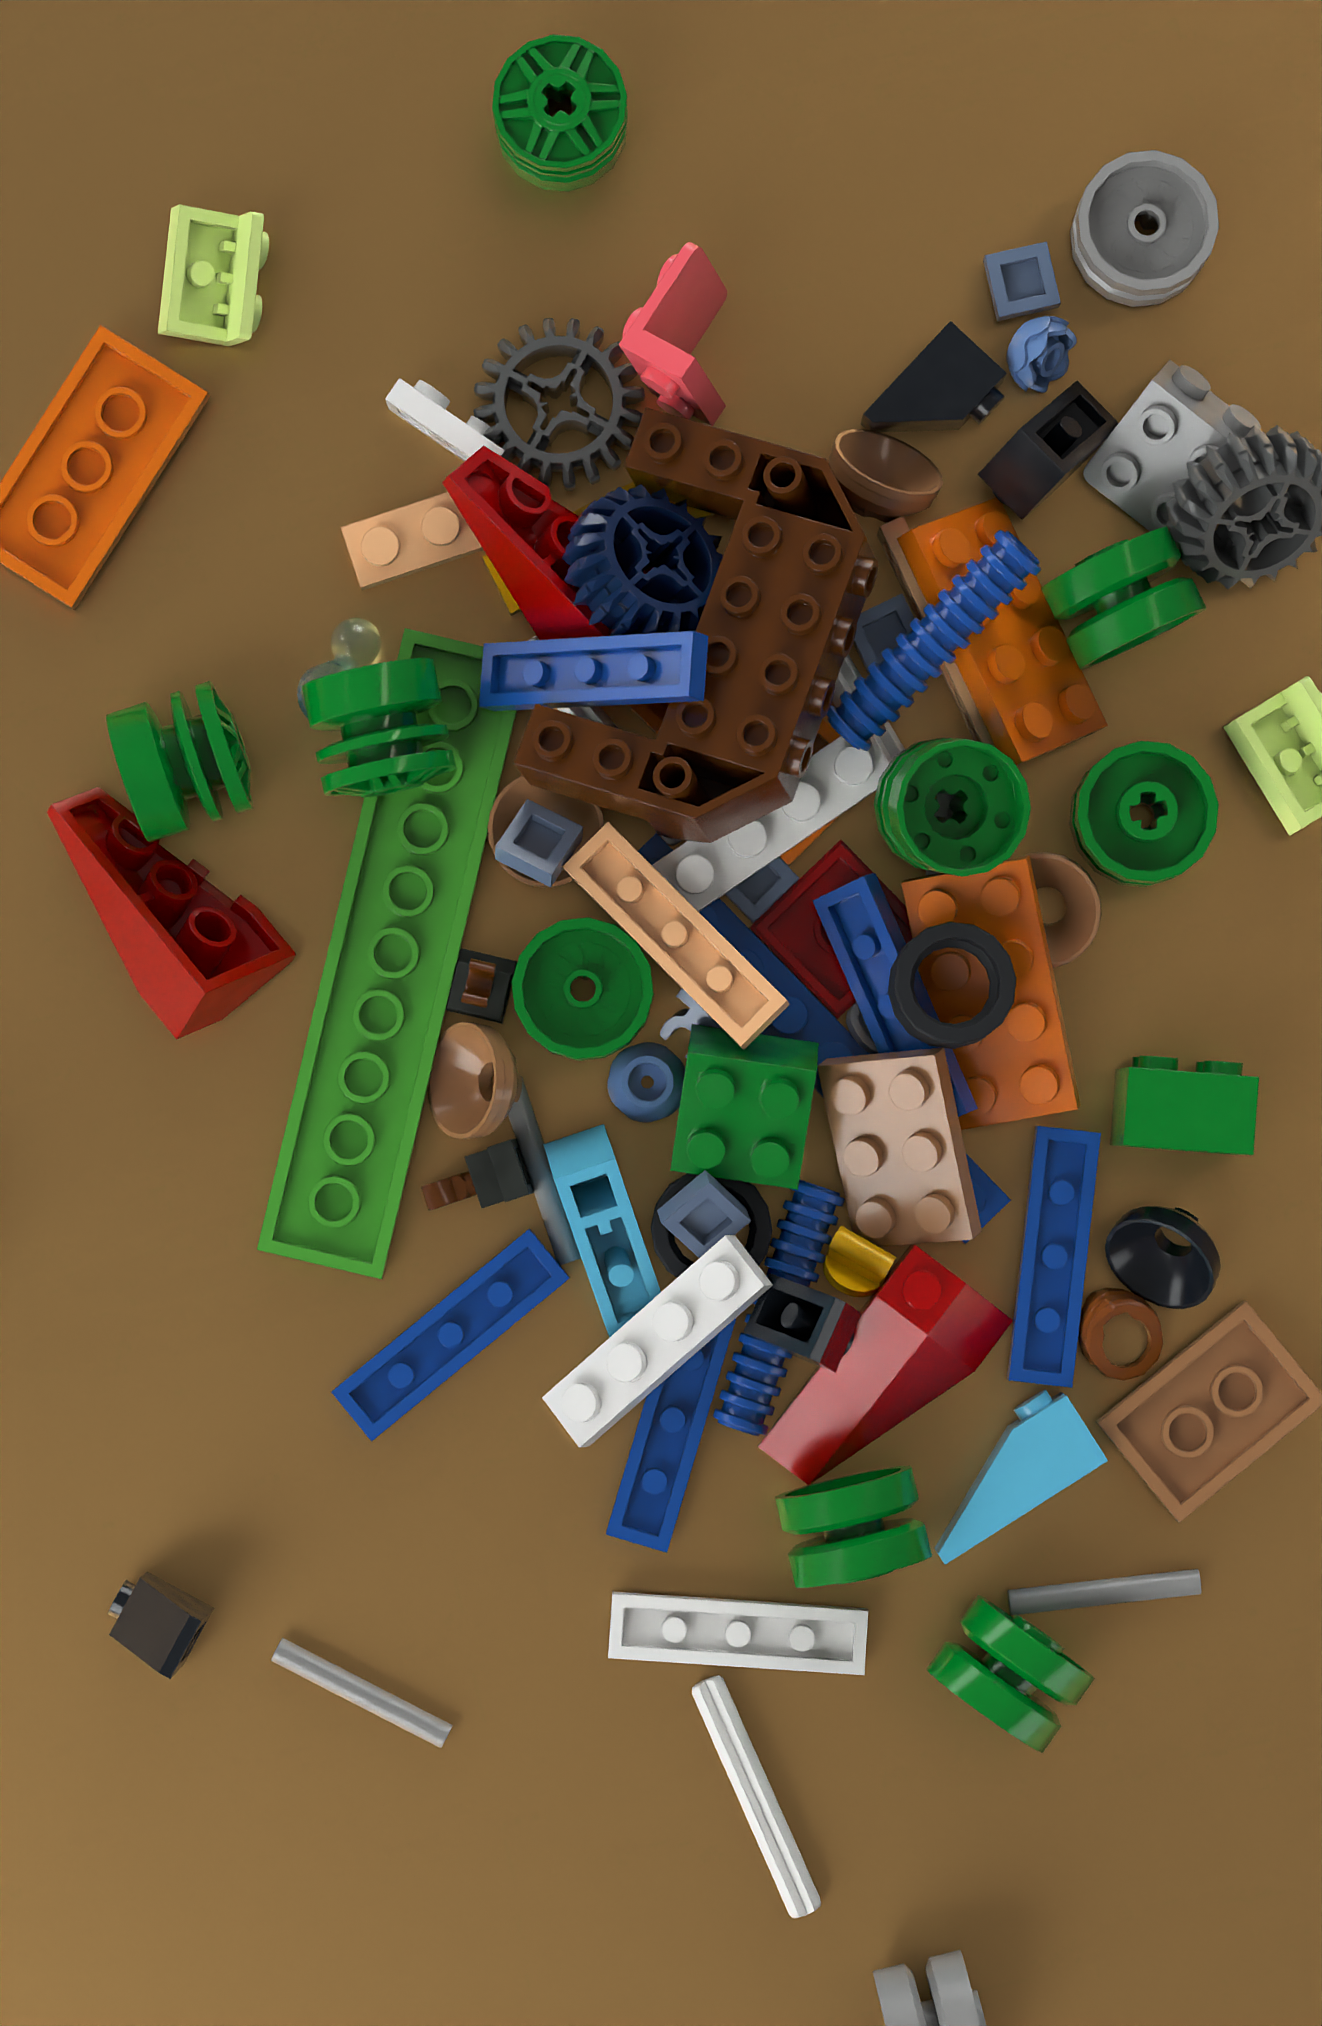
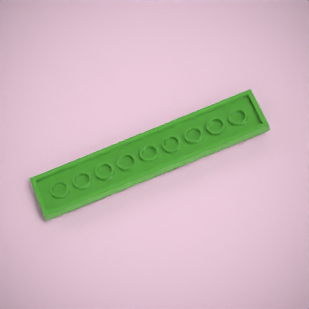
(387, 986)

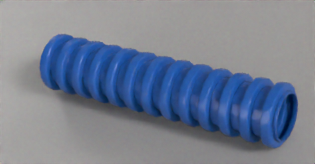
(933, 640)
(794, 1259)

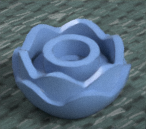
(1040, 352)
(625, 1082)

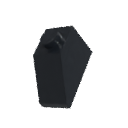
(939, 388)
(1048, 450)
(804, 1322)
(158, 1622)

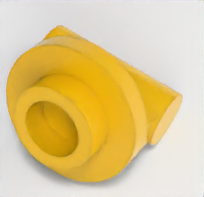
(856, 1264)

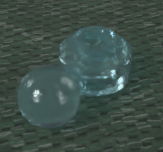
(353, 644)

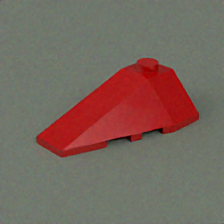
(524, 540)
(176, 932)
(907, 1349)

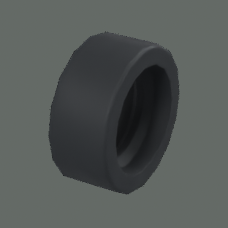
(999, 972)
(744, 1192)

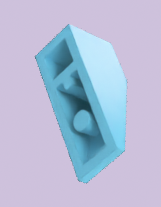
(603, 1224)
(1028, 1465)

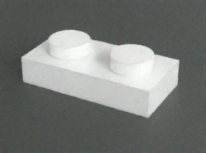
(426, 411)

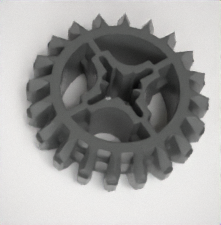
(586, 420)
(1246, 494)

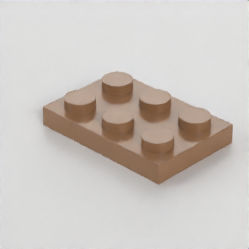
(900, 1147)
(1211, 1411)

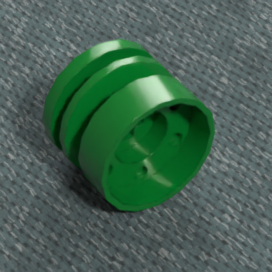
(565, 148)
(379, 727)
(180, 761)
(987, 805)

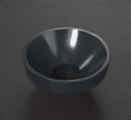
(1157, 1267)

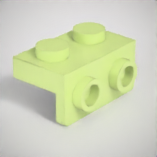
(212, 275)
(1284, 752)

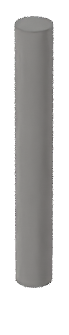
(541, 1178)
(1104, 1592)
(361, 1692)

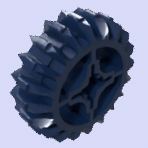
(623, 538)

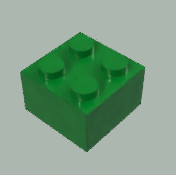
(745, 1108)
(1184, 1109)

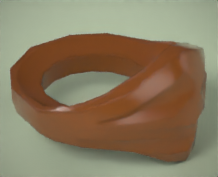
(1097, 1311)

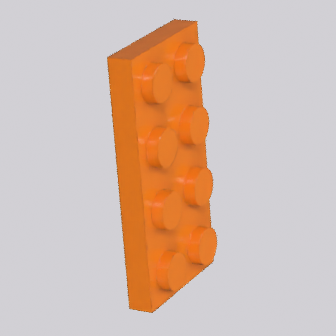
(92, 464)
(1020, 663)
(1026, 1061)

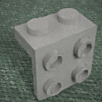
(1158, 439)

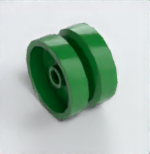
(1120, 592)
(1180, 804)
(592, 952)
(855, 1537)
(1015, 1666)

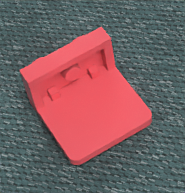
(668, 328)

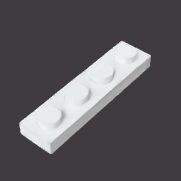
(832, 784)
(657, 1341)
(738, 1633)

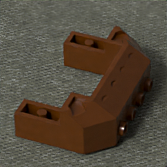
(775, 642)

